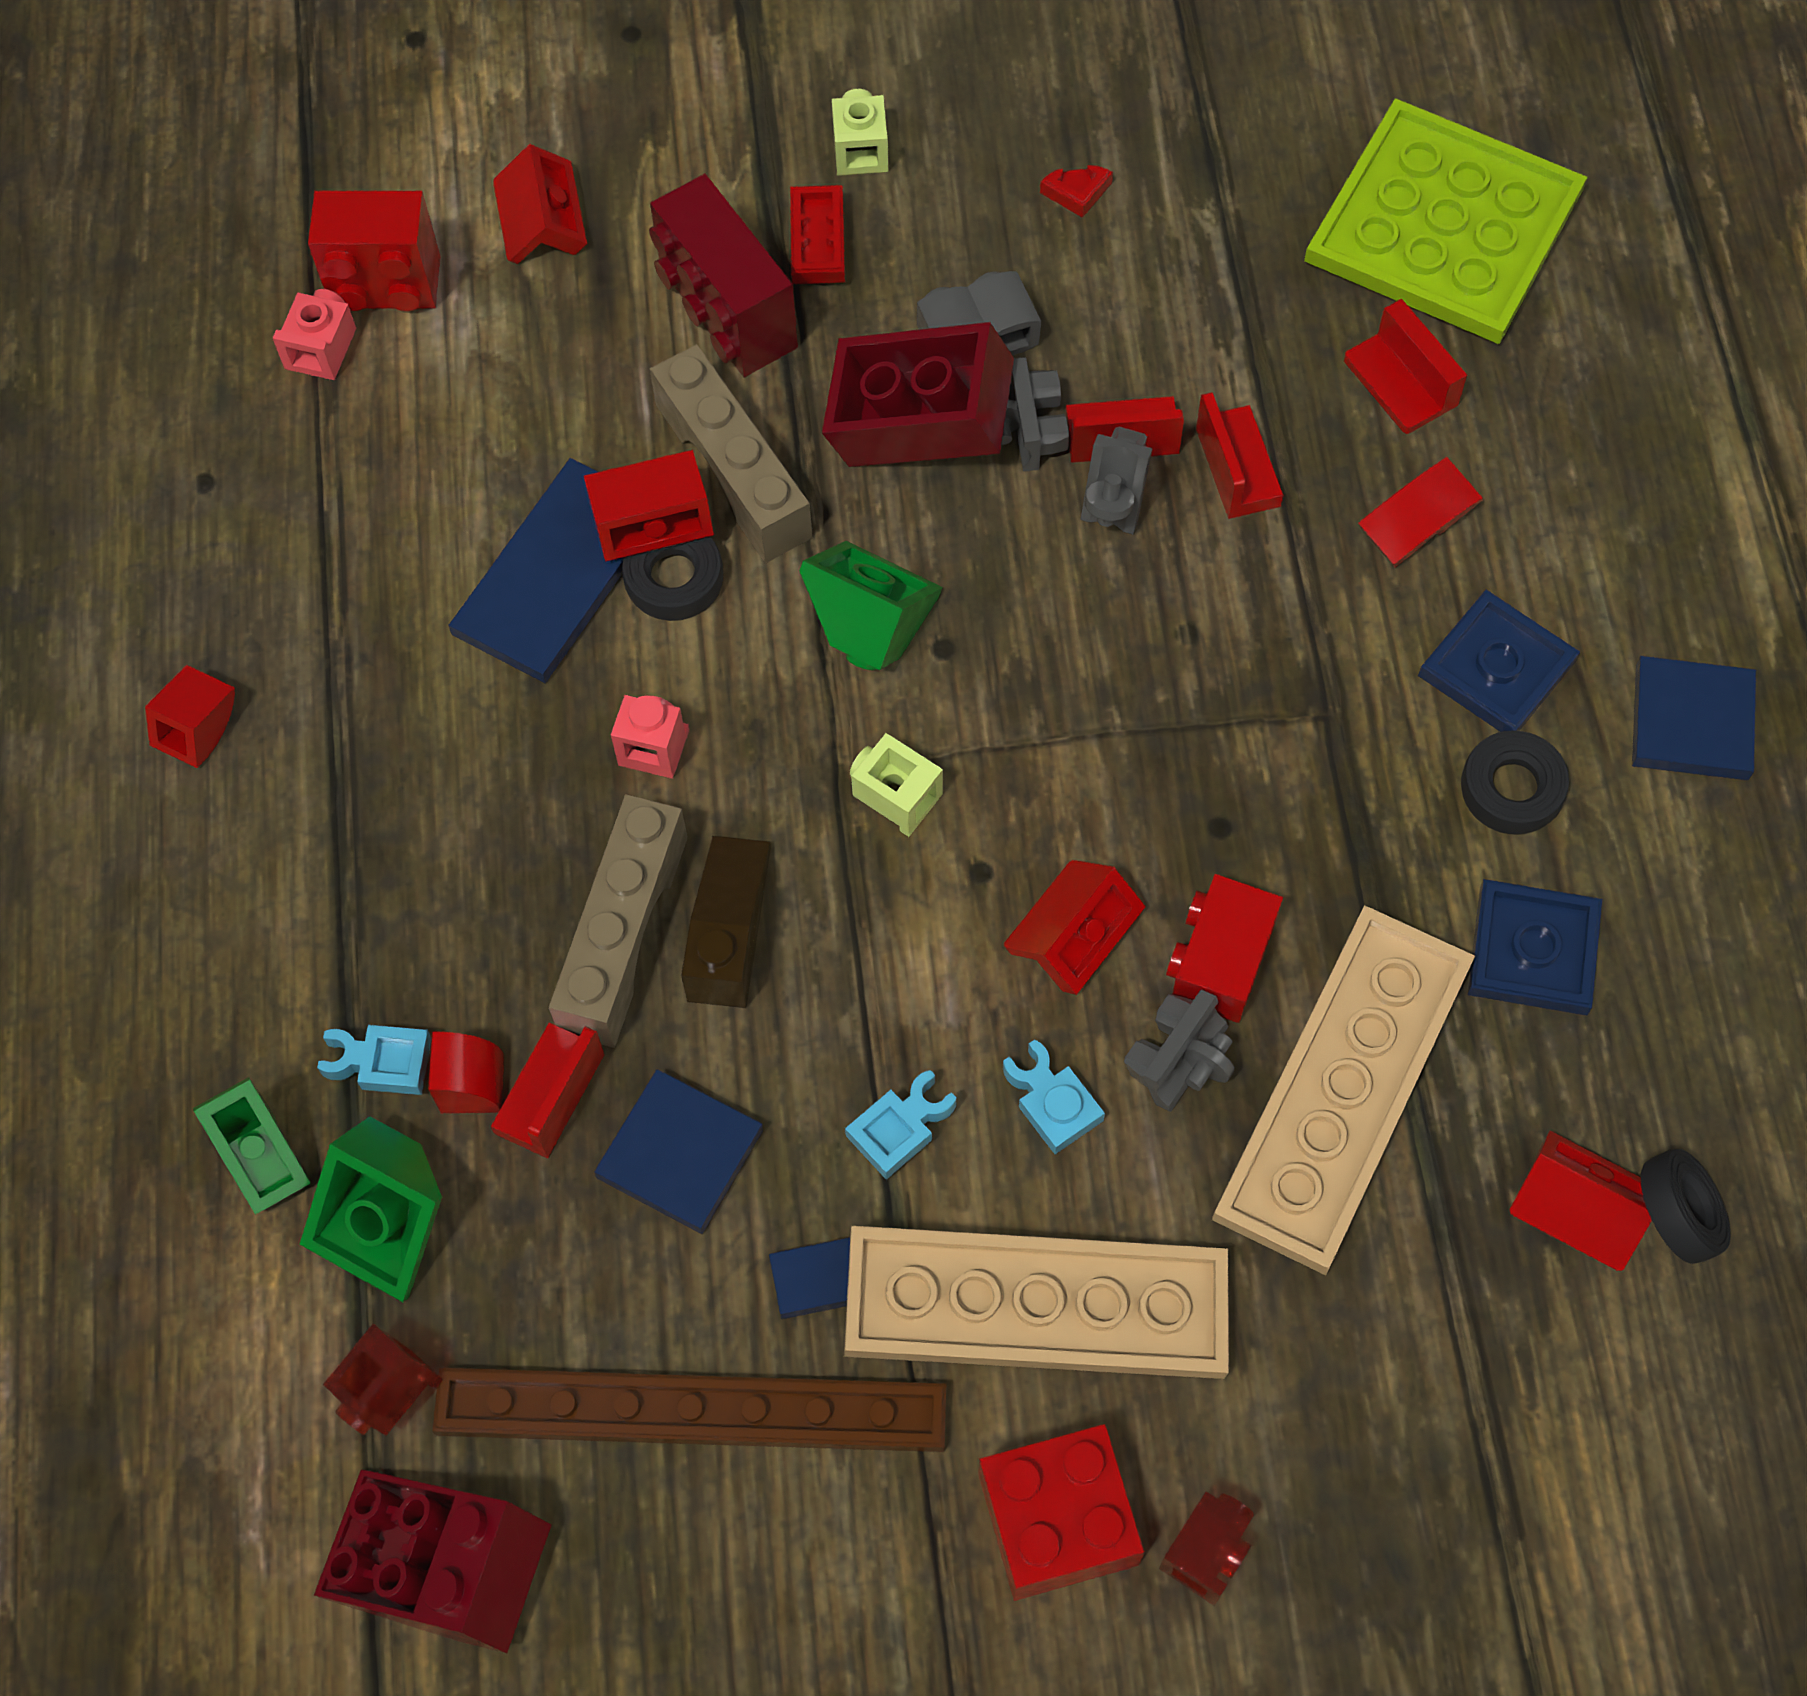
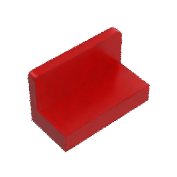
(538, 204)
(1407, 369)
(1150, 416)
(1237, 458)
(1076, 923)
(549, 1088)
(1583, 1202)

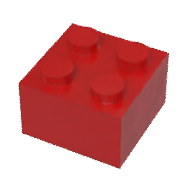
(375, 248)
(1060, 1512)

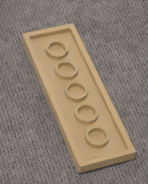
(1343, 1090)
(1037, 1302)

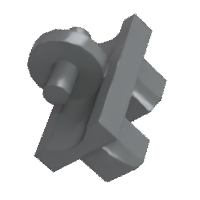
(1034, 434)
(1117, 479)
(1188, 1055)

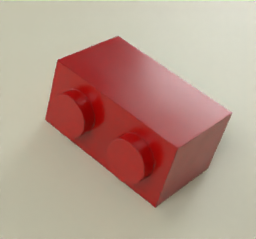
(649, 505)
(1226, 944)

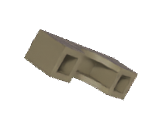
(756, 483)
(605, 949)

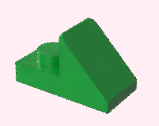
(252, 1145)

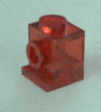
(379, 1382)
(1209, 1545)

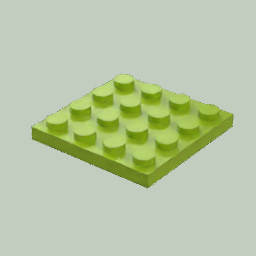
(1446, 220)

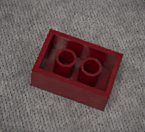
(723, 276)
(918, 395)

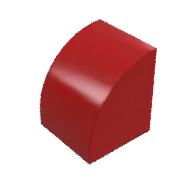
(189, 715)
(465, 1073)

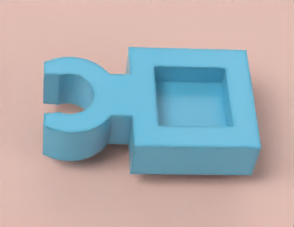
(386, 1061)
(1055, 1104)
(894, 1129)

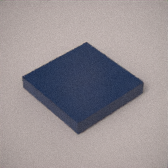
(1498, 663)
(1694, 718)
(1535, 947)
(679, 1151)

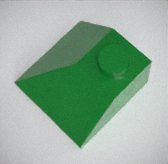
(867, 603)
(374, 1207)

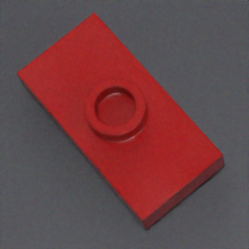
(817, 234)

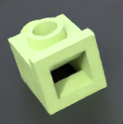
(860, 123)
(896, 764)

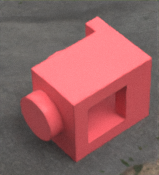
(316, 334)
(652, 725)

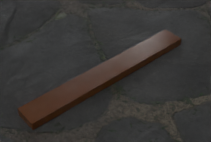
(691, 1409)

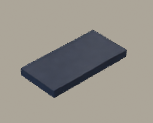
(542, 582)

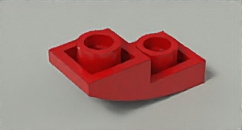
(1420, 511)

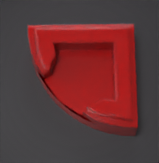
(1077, 188)

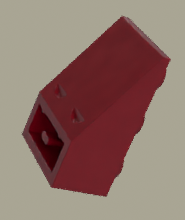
(434, 1559)

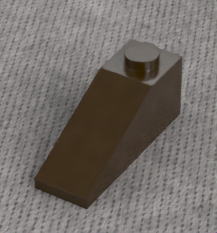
(725, 922)

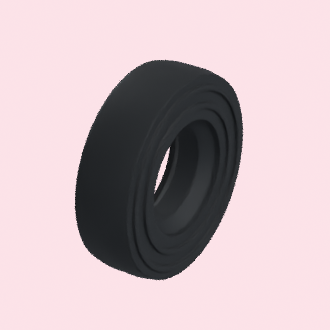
(677, 602)
(1524, 750)
(1685, 1206)

